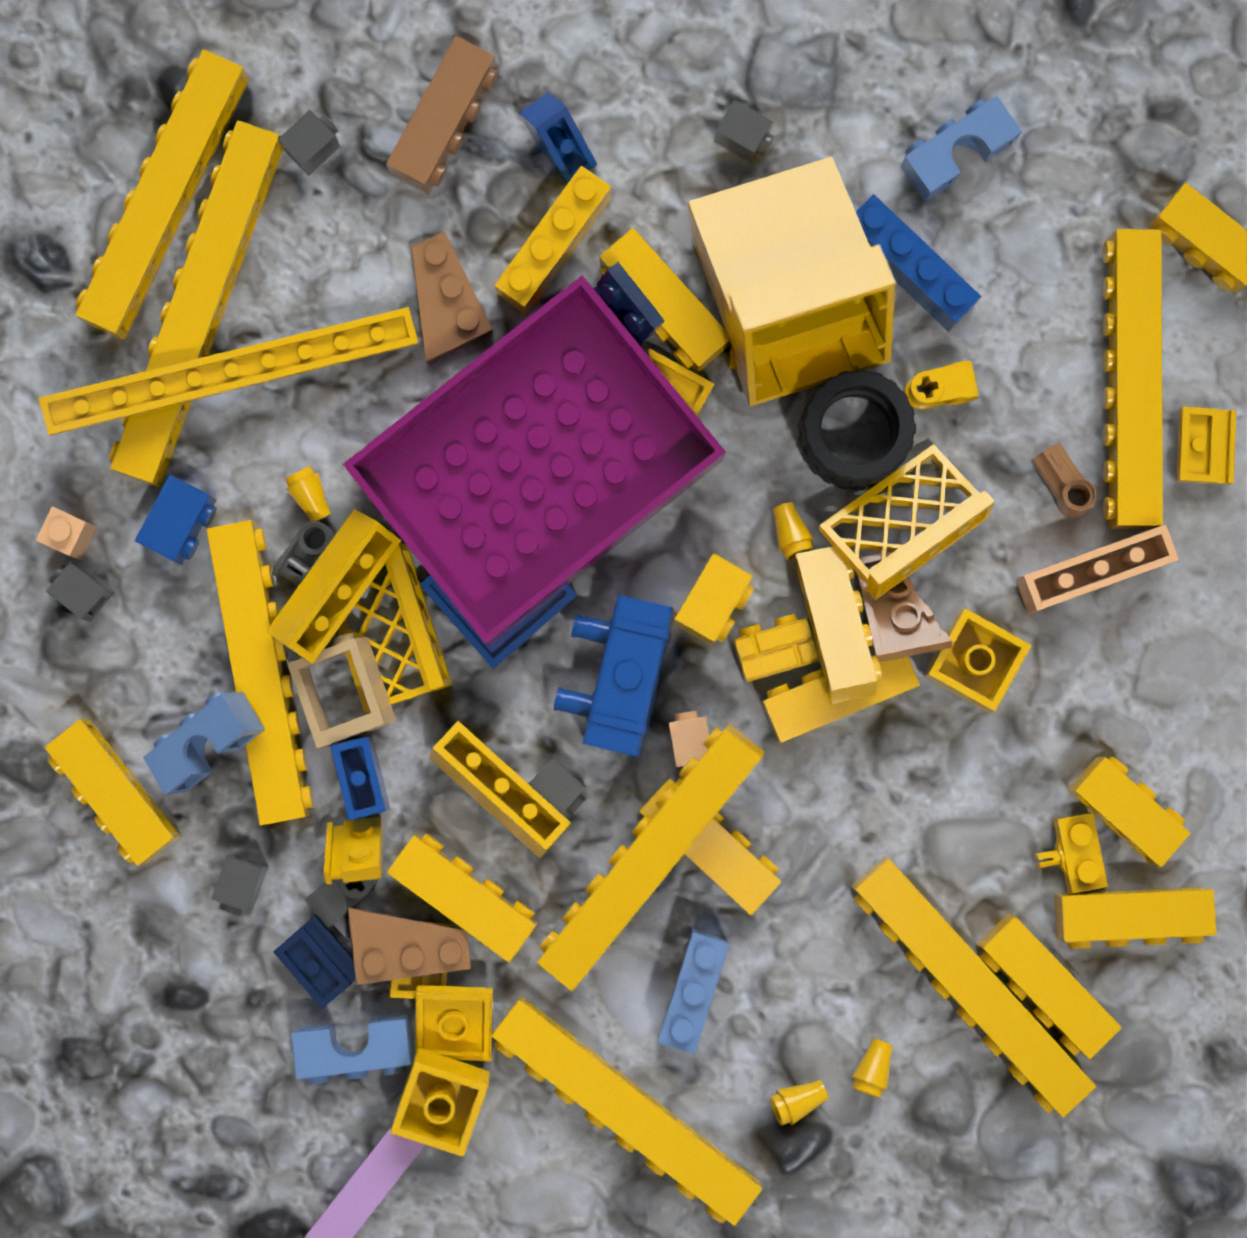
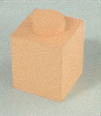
(66, 533)
(687, 737)

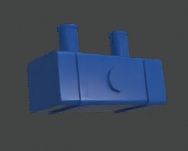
(628, 674)

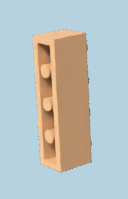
(1097, 569)

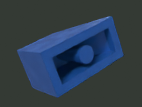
(558, 136)

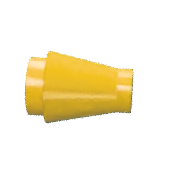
(308, 493)
(791, 531)
(873, 1070)
(797, 1101)

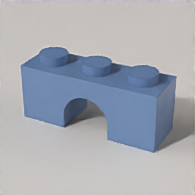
(985, 128)
(180, 758)
(693, 991)
(320, 1054)

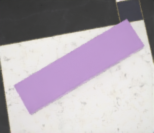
(366, 1188)

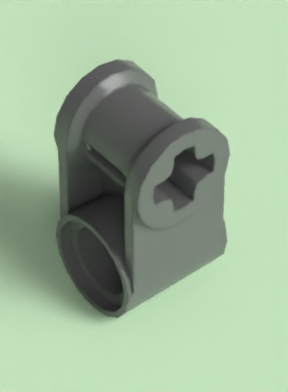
(300, 554)
(332, 900)

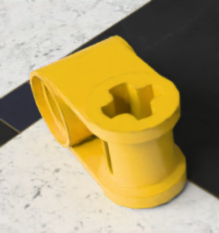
(948, 386)

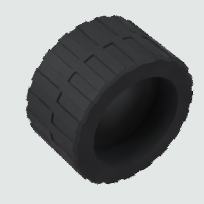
(884, 395)

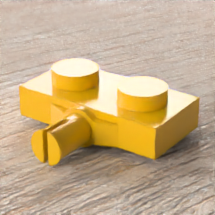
(1076, 853)

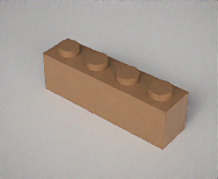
(442, 115)

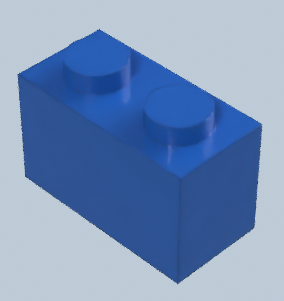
(177, 520)
(360, 778)

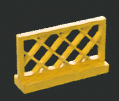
(920, 548)
(418, 626)

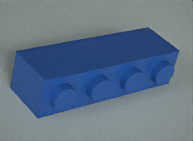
(916, 265)

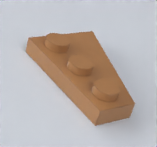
(446, 300)
(900, 620)
(403, 948)

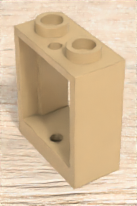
(370, 680)

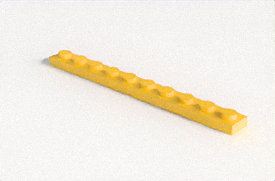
(227, 371)

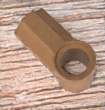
(1062, 476)

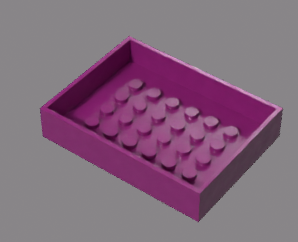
(535, 460)

